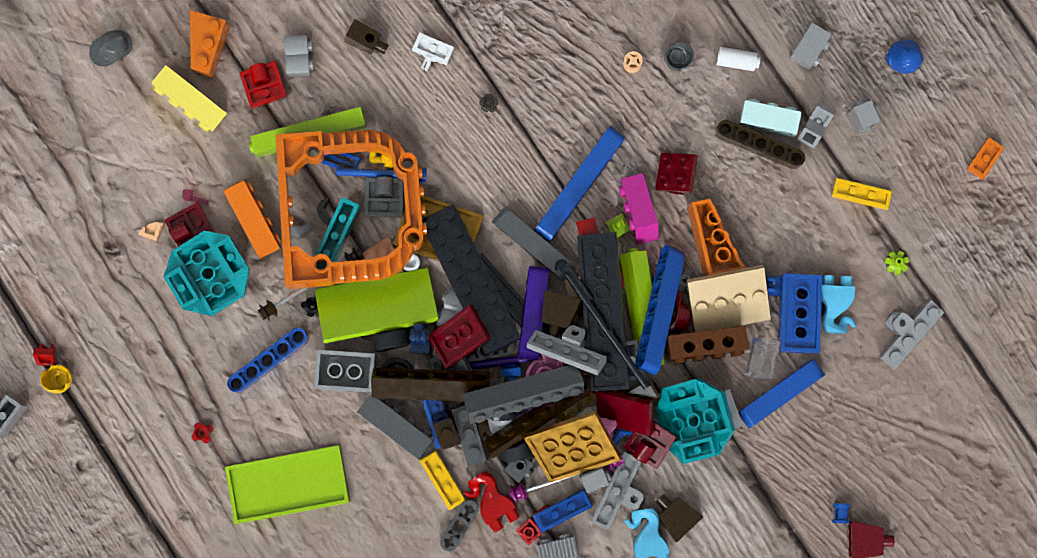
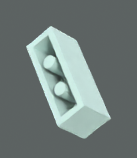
(770, 118)

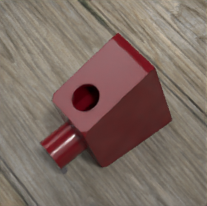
(867, 540)

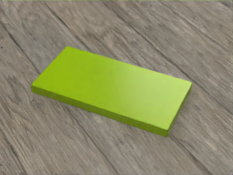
(376, 305)
(287, 484)

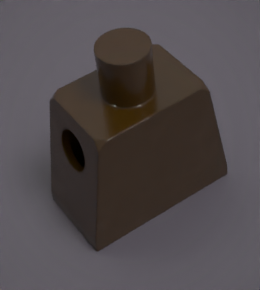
(359, 32)
(559, 311)
(650, 393)
(445, 430)
(677, 516)

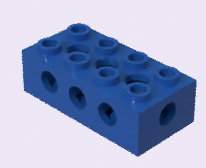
(811, 306)

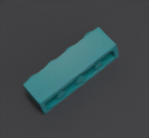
(338, 231)

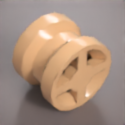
(635, 62)

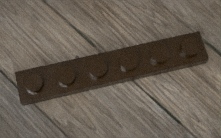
(527, 423)

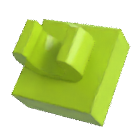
(618, 224)

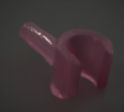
(188, 196)

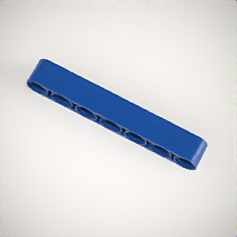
(579, 184)
(660, 310)

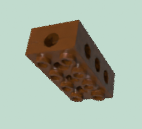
(736, 336)

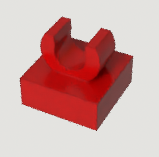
(45, 356)

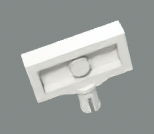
(432, 50)

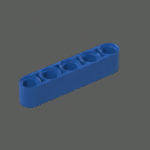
(258, 362)
(781, 393)

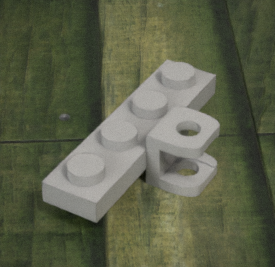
(908, 332)
(568, 350)
(619, 493)

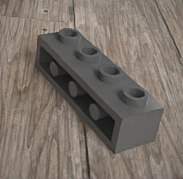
(395, 426)

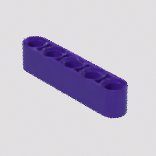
(532, 310)

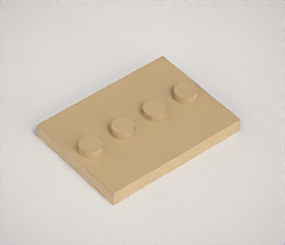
(729, 299)

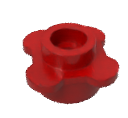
(197, 432)

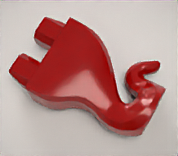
(493, 502)

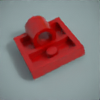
(263, 84)

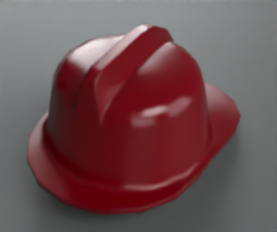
(681, 315)

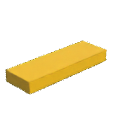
(861, 193)
(442, 480)

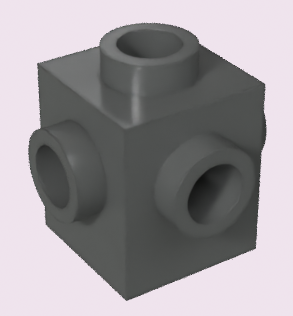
(518, 474)

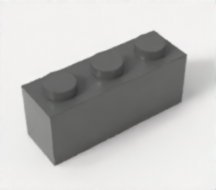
(469, 437)

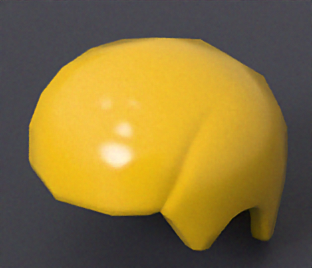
(56, 379)

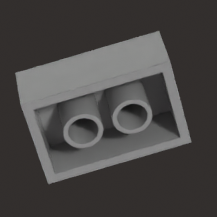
(344, 371)

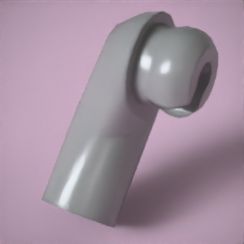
(298, 231)

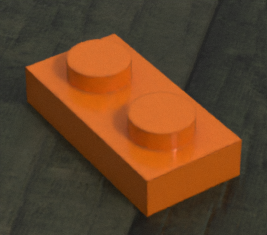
(985, 158)

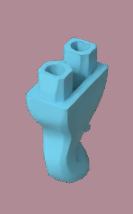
(836, 301)
(648, 541)

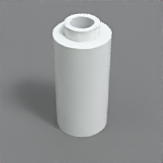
(737, 59)

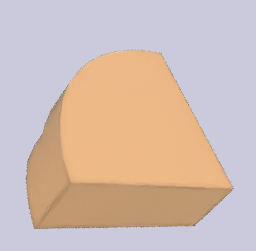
(152, 230)

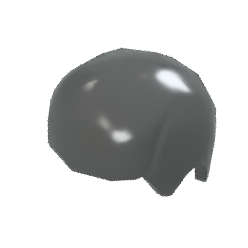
(679, 56)

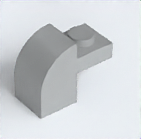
(816, 125)

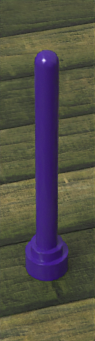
(498, 362)

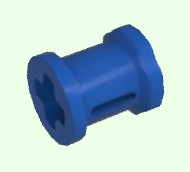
(841, 513)

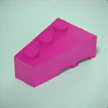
(639, 208)

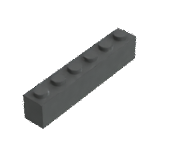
(523, 393)

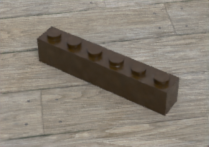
(426, 383)

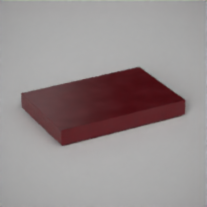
(459, 336)
(628, 411)

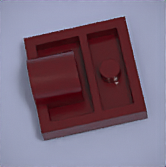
(676, 173)
(188, 224)
(651, 448)

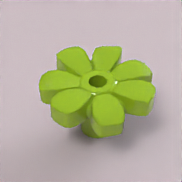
(894, 265)

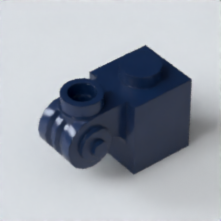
(419, 339)

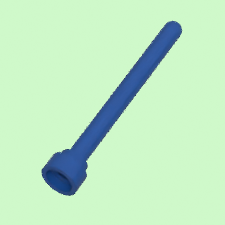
(374, 173)

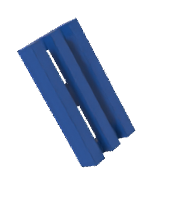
(335, 166)

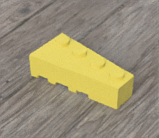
(188, 98)

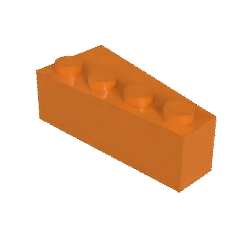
(252, 218)
(712, 240)

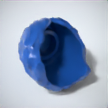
(905, 56)

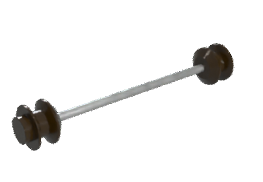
(271, 309)

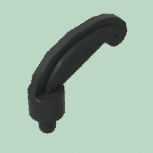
(322, 212)

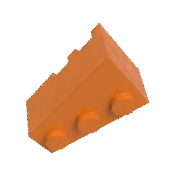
(206, 42)

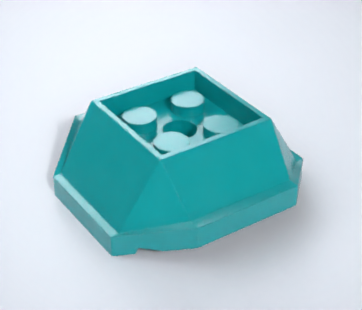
(188, 268)
(678, 414)

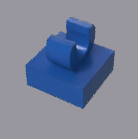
(773, 285)
(510, 371)

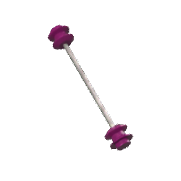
(521, 491)

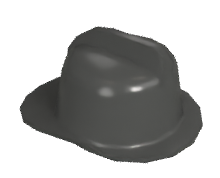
(110, 48)

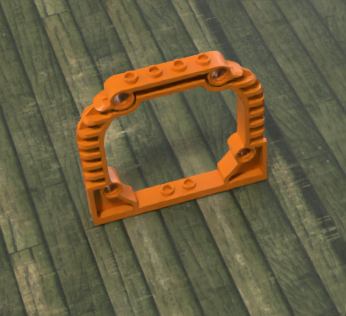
(293, 154)

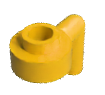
(374, 159)

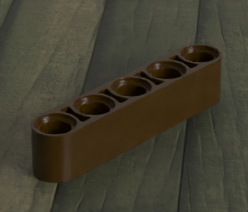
(770, 144)

